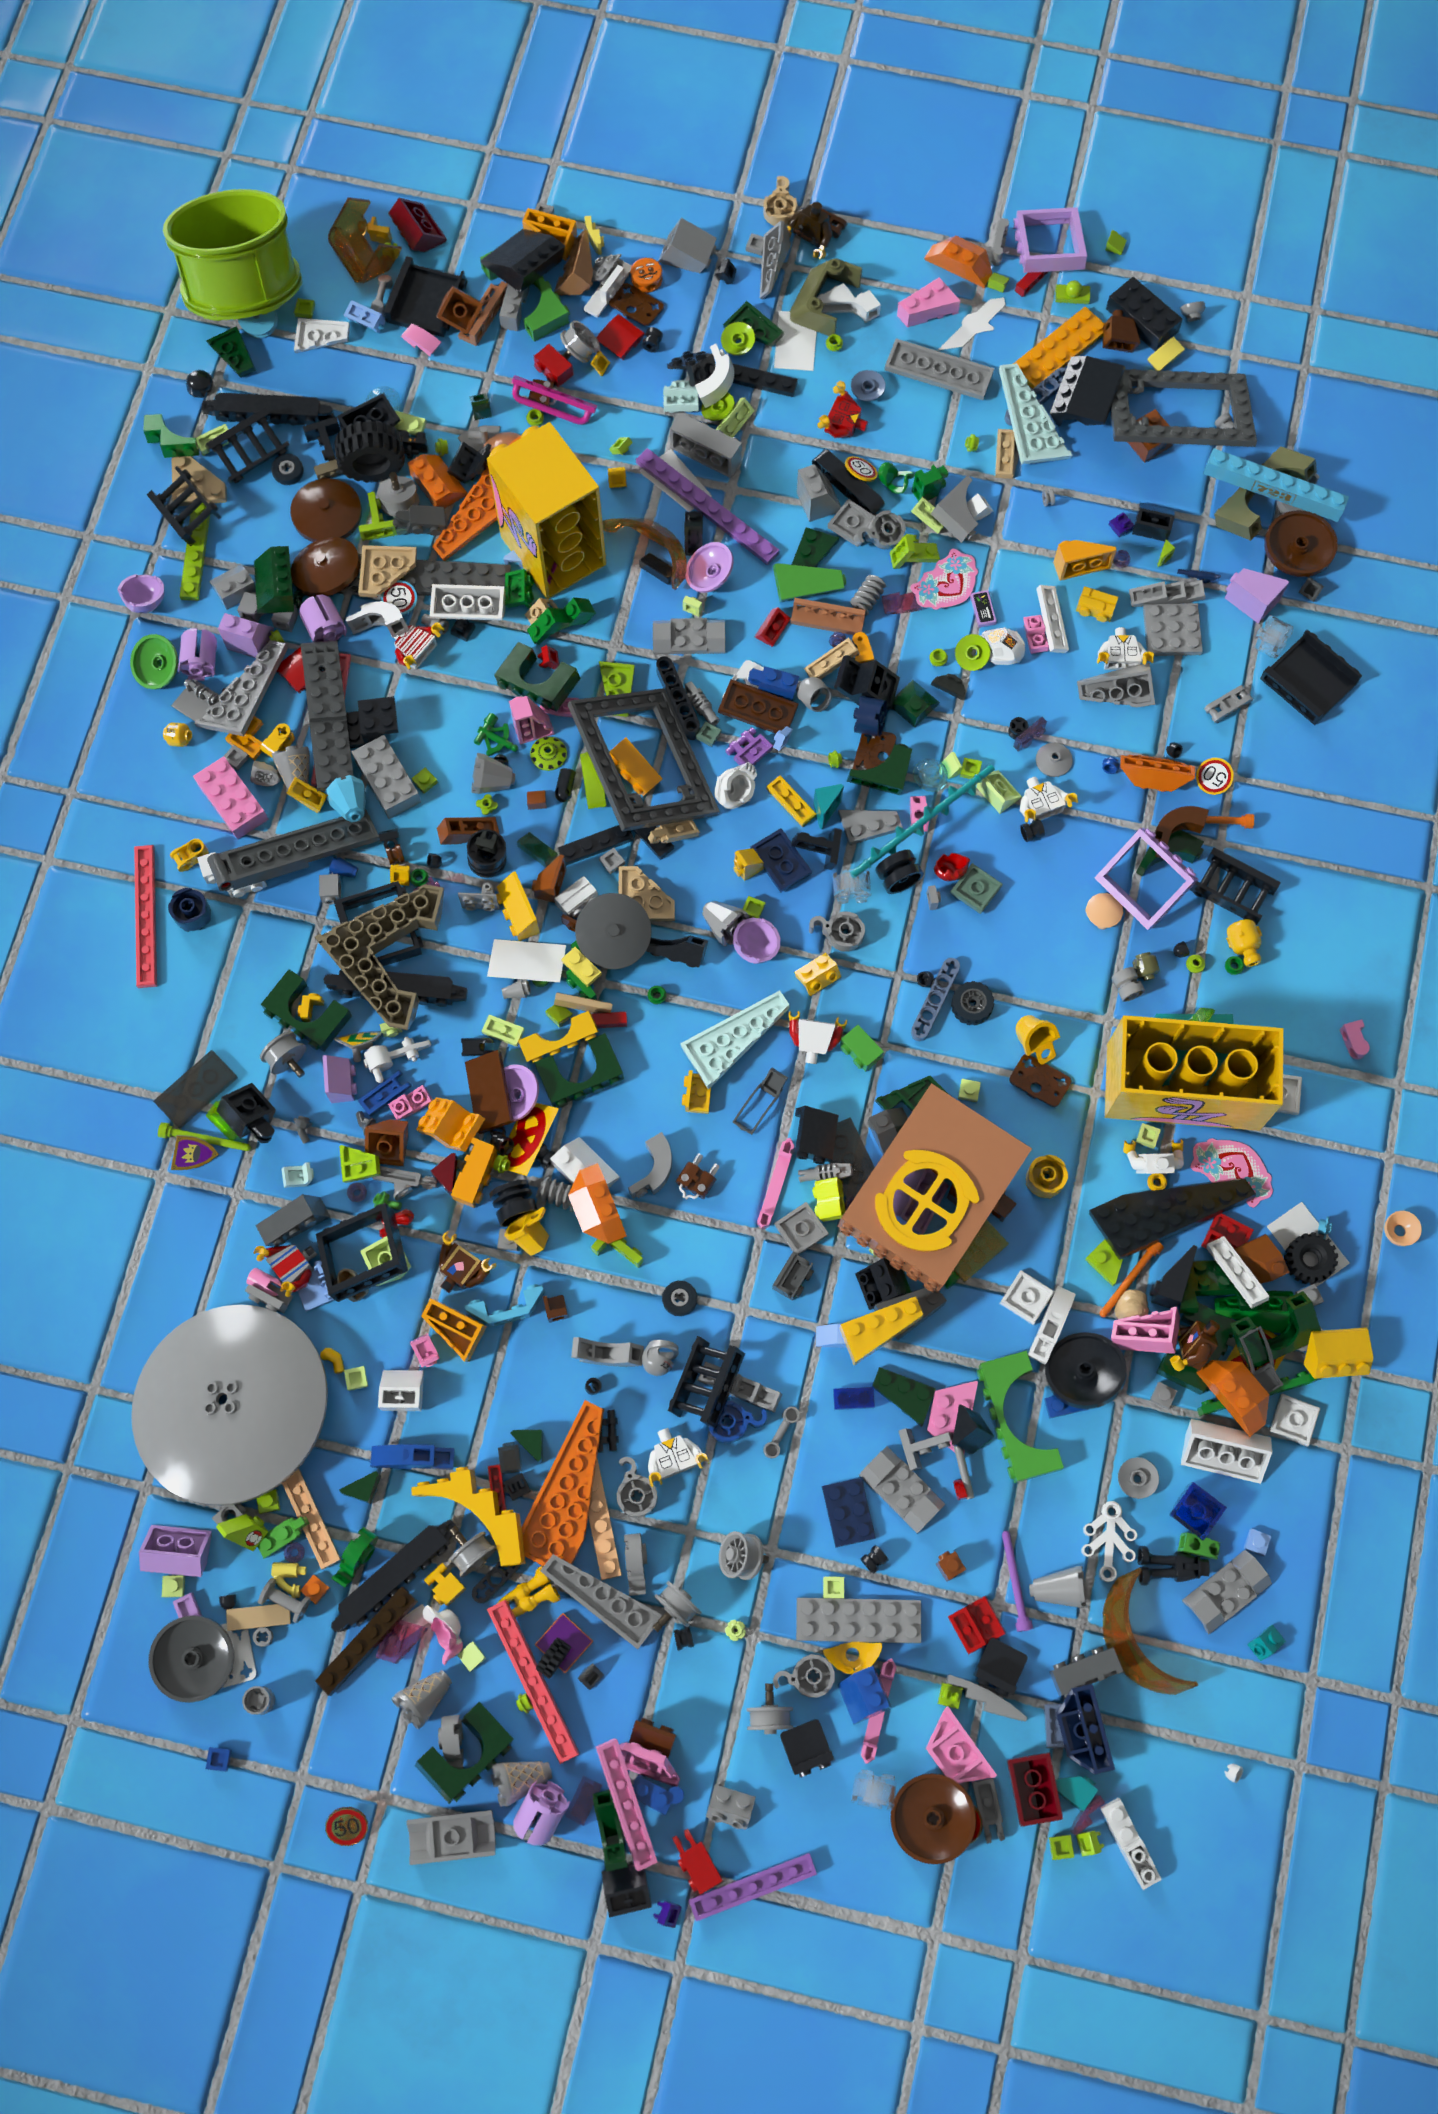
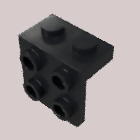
(698, 365)
(468, 462)
(1000, 1667)
(806, 1748)

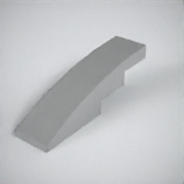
(1167, 594)
(747, 1390)
(992, 1702)

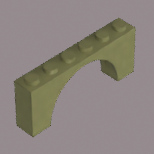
(1234, 513)

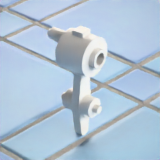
(380, 1060)

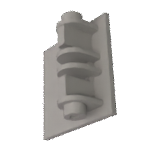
(604, 267)
(195, 699)
(485, 900)

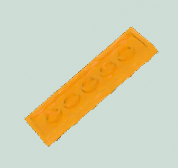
(1057, 348)

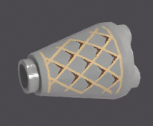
(292, 764)
(422, 1698)
(516, 1779)

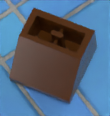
(652, 1737)

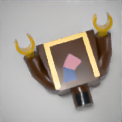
(461, 1266)
(1196, 1345)

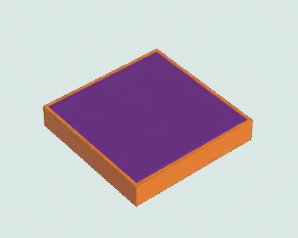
(569, 1633)

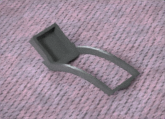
(771, 1084)
(1265, 1375)

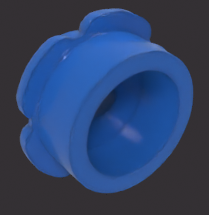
(1110, 765)

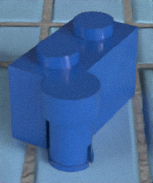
(655, 1795)

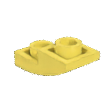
(594, 235)
(1166, 354)

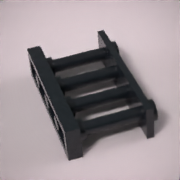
(246, 427)
(168, 510)
(1235, 868)
(722, 1387)

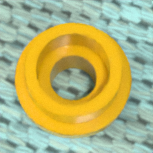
(1157, 1176)

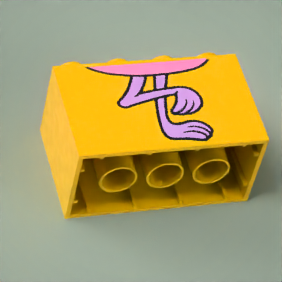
(547, 508)
(1238, 1096)

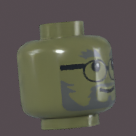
(1146, 966)

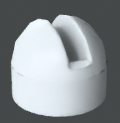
(1235, 1772)

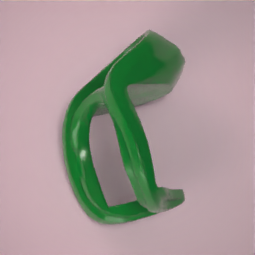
(888, 472)

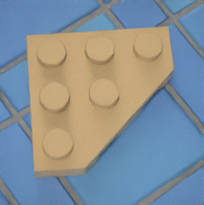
(210, 485)
(384, 567)
(647, 893)

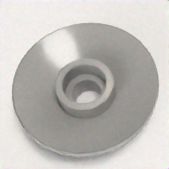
(1051, 766)
(1148, 1478)

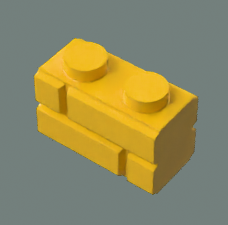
(1096, 604)

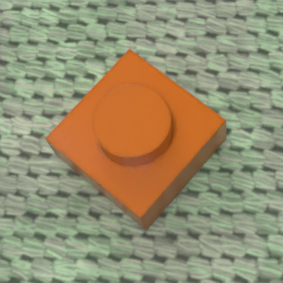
(315, 1589)

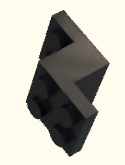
(866, 680)
(372, 720)

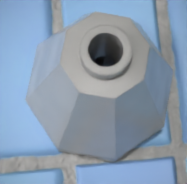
(490, 775)
(723, 920)

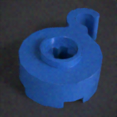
(741, 1420)

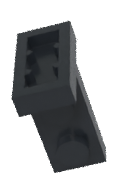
(321, 431)
(693, 532)
(821, 845)

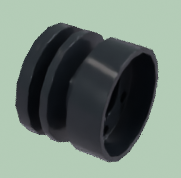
(482, 865)
(512, 1201)

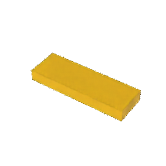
(791, 801)

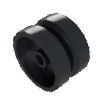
(899, 871)

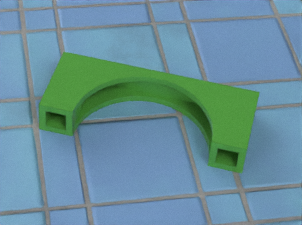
(549, 313)
(1023, 1460)

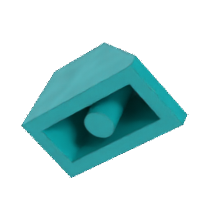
(1077, 1790)

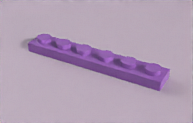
(752, 1887)

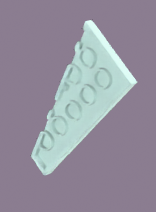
(1031, 424)
(725, 1043)

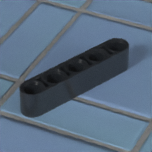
(847, 484)
(677, 690)

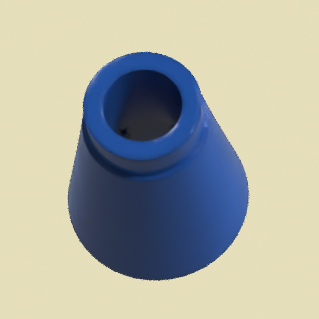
(343, 867)

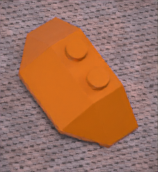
(961, 259)
(1156, 772)
(595, 1206)
(1237, 1392)

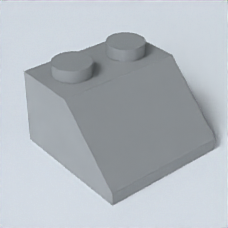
(232, 585)

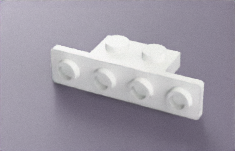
(603, 294)

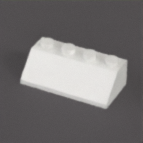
(467, 602)
(1226, 1451)

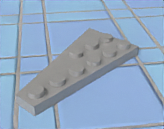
(244, 694)

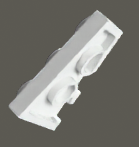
(319, 333)

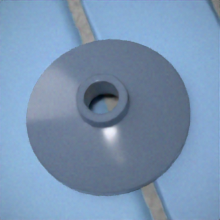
(868, 379)

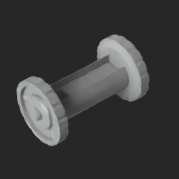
(284, 1600)

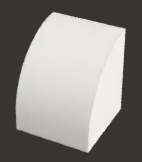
(979, 507)

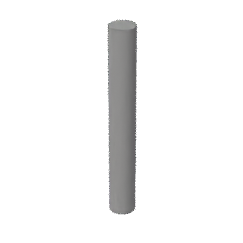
(964, 1472)

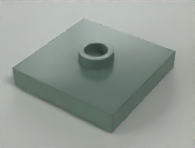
(976, 888)

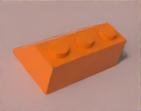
(434, 481)

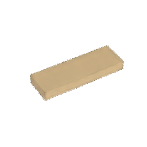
(1005, 454)
(831, 659)
(582, 1003)
(257, 1617)

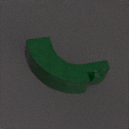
(610, 1831)

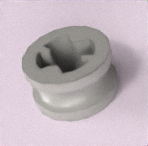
(1048, 497)
(263, 1643)

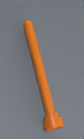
(1245, 821)
(1151, 1251)

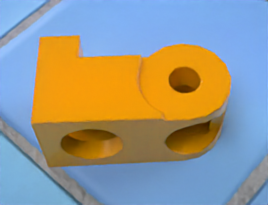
(863, 645)

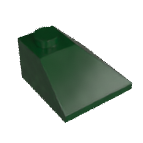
(914, 703)

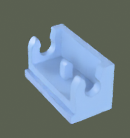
(364, 316)

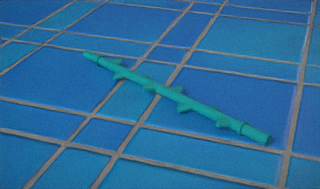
(917, 827)

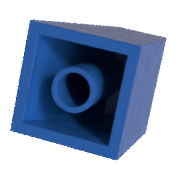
(864, 1695)

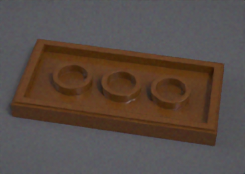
(757, 707)
(489, 1090)

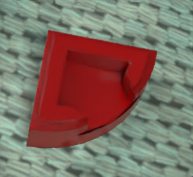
(960, 1489)

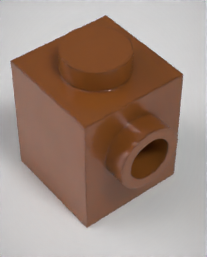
(950, 1565)

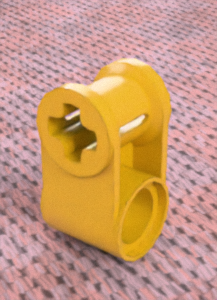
(278, 741)
(188, 854)

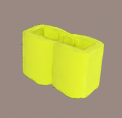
(829, 1199)

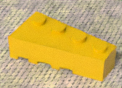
(878, 1328)

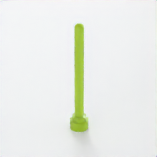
(166, 1131)

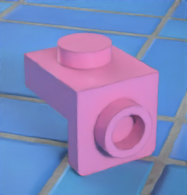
(425, 1350)

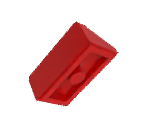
(773, 626)

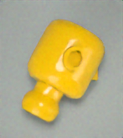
(1244, 940)

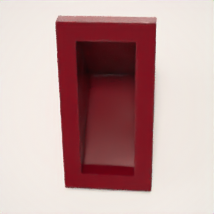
(446, 1172)

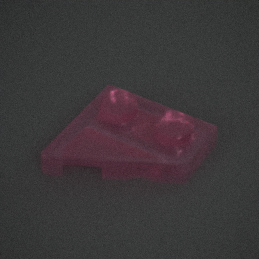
(400, 1641)

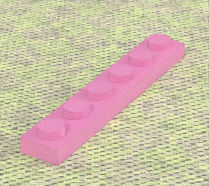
(626, 1804)

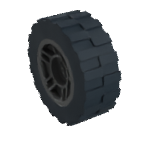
(968, 993)

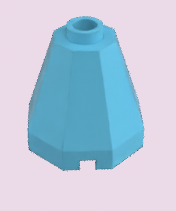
(348, 797)

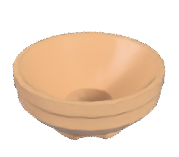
(1408, 1222)

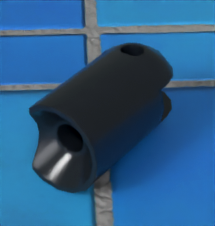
(565, 784)
(475, 1046)

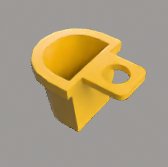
(1037, 1036)
(528, 1232)

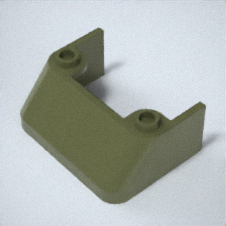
(808, 308)

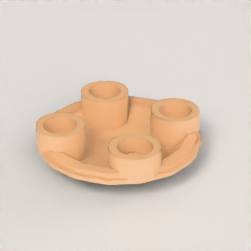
(1104, 910)

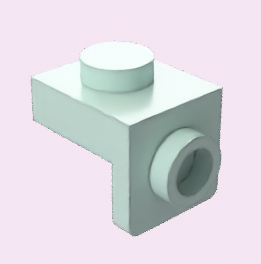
(297, 1175)

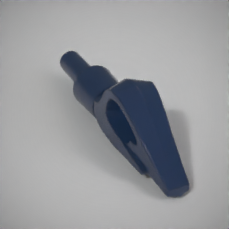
(1206, 577)

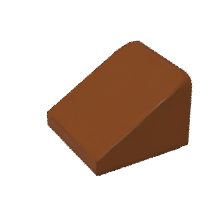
(536, 800)

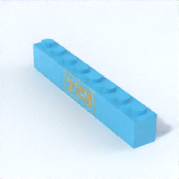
(1276, 485)

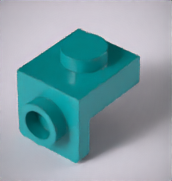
(1266, 1643)

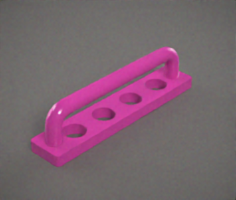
(521, 382)

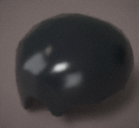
(199, 383)

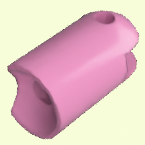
(262, 1281)

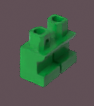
(929, 483)

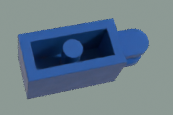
(774, 682)

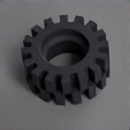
(553, 1657)

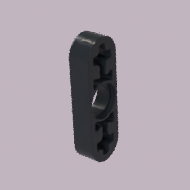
(482, 1586)

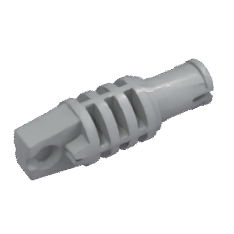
(701, 703)
(826, 1171)

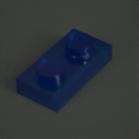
(853, 1398)

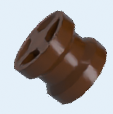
(394, 854)

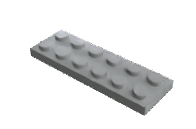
(939, 369)
(858, 1620)

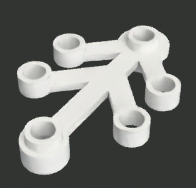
(1110, 1538)

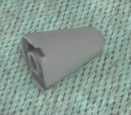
(1061, 1588)

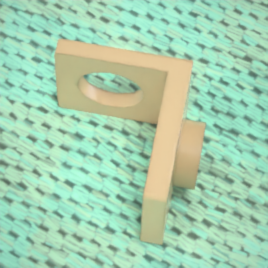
(538, 608)

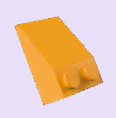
(1082, 558)

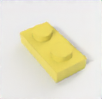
(581, 966)

